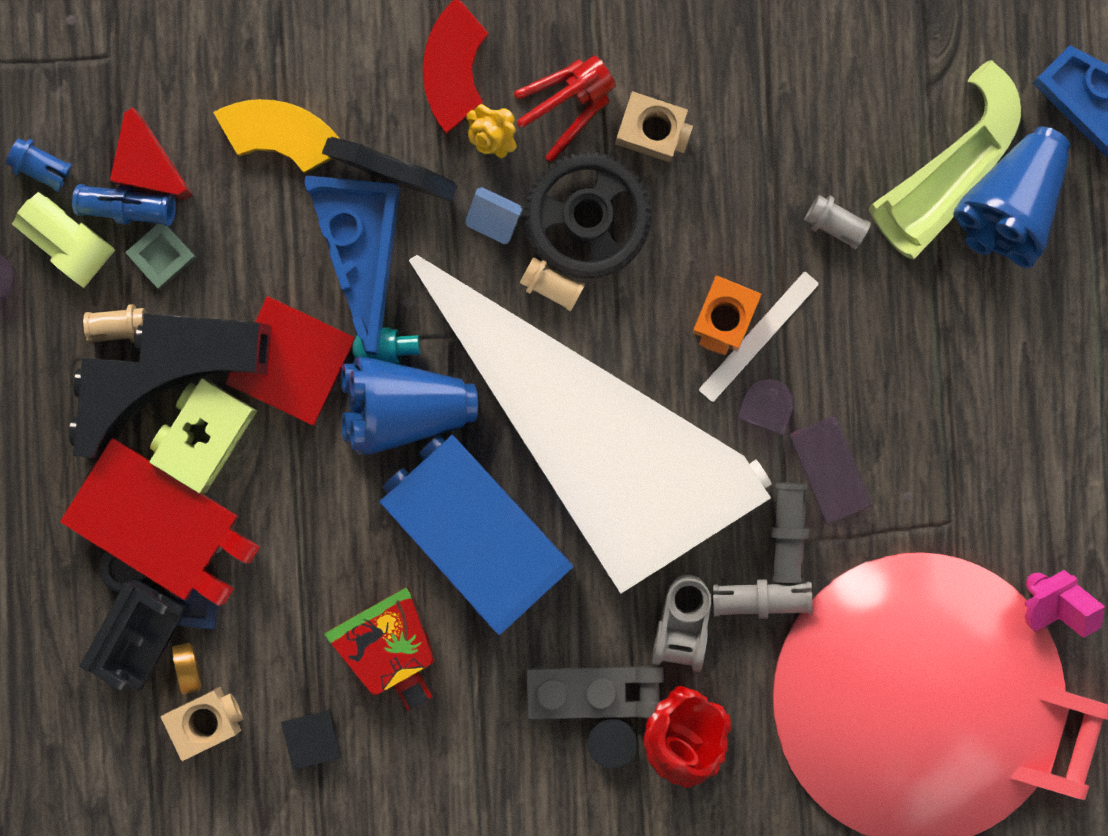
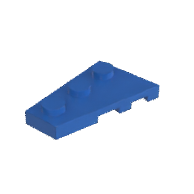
(1080, 91)

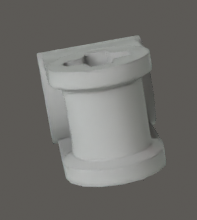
(683, 627)

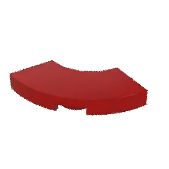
(449, 65)

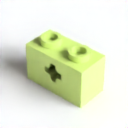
(201, 463)

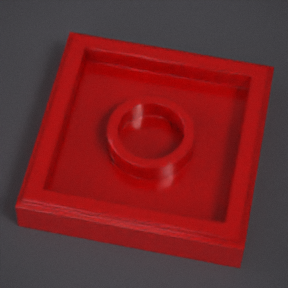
(301, 362)

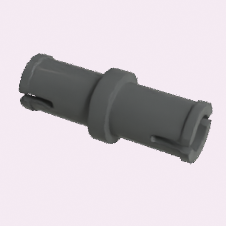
(790, 532)

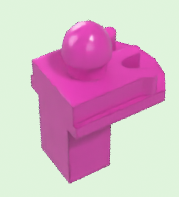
(1063, 600)

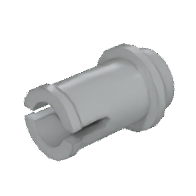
(837, 221)

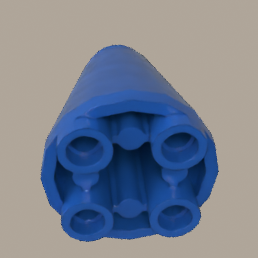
(1017, 199)
(401, 404)

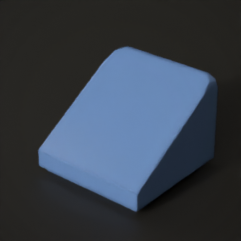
(493, 215)

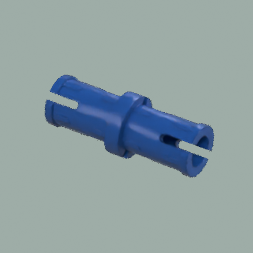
(124, 204)

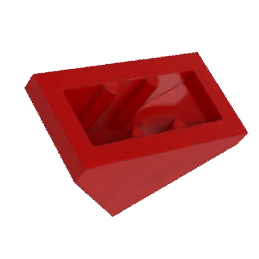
(143, 162)

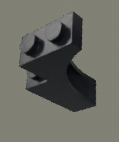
(170, 354)

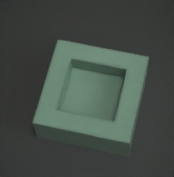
(161, 255)

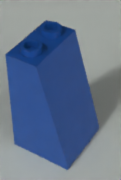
(474, 532)

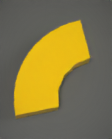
(276, 128)

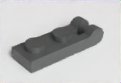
(592, 692)

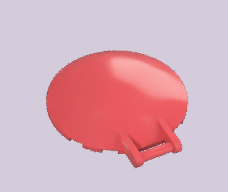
(925, 700)

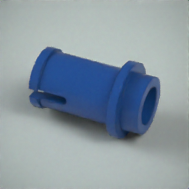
(35, 163)

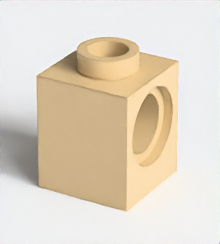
(644, 107)
(185, 735)

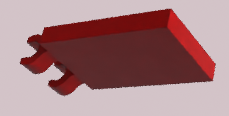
(156, 524)

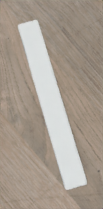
(758, 336)

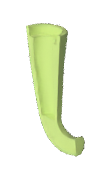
(926, 201)

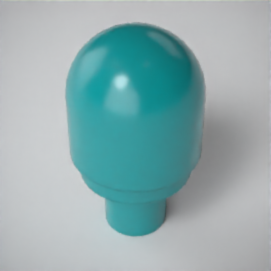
(391, 346)

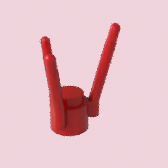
(585, 82)

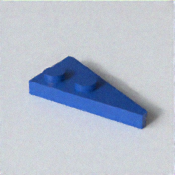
(360, 233)

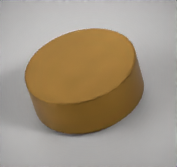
(186, 668)

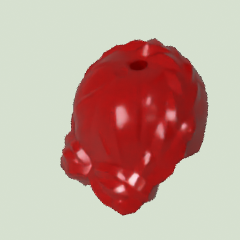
(687, 737)

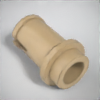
(551, 283)
(113, 324)

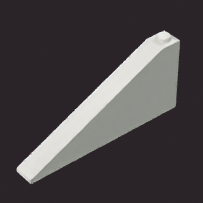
(620, 462)

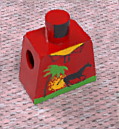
(388, 647)

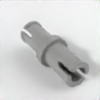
(762, 599)

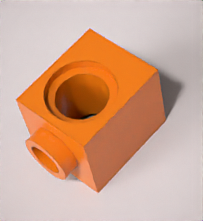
(726, 294)

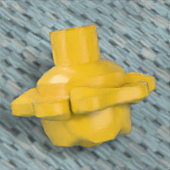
(492, 130)

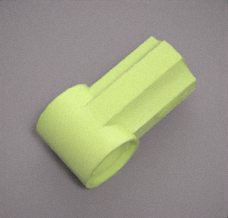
(72, 246)

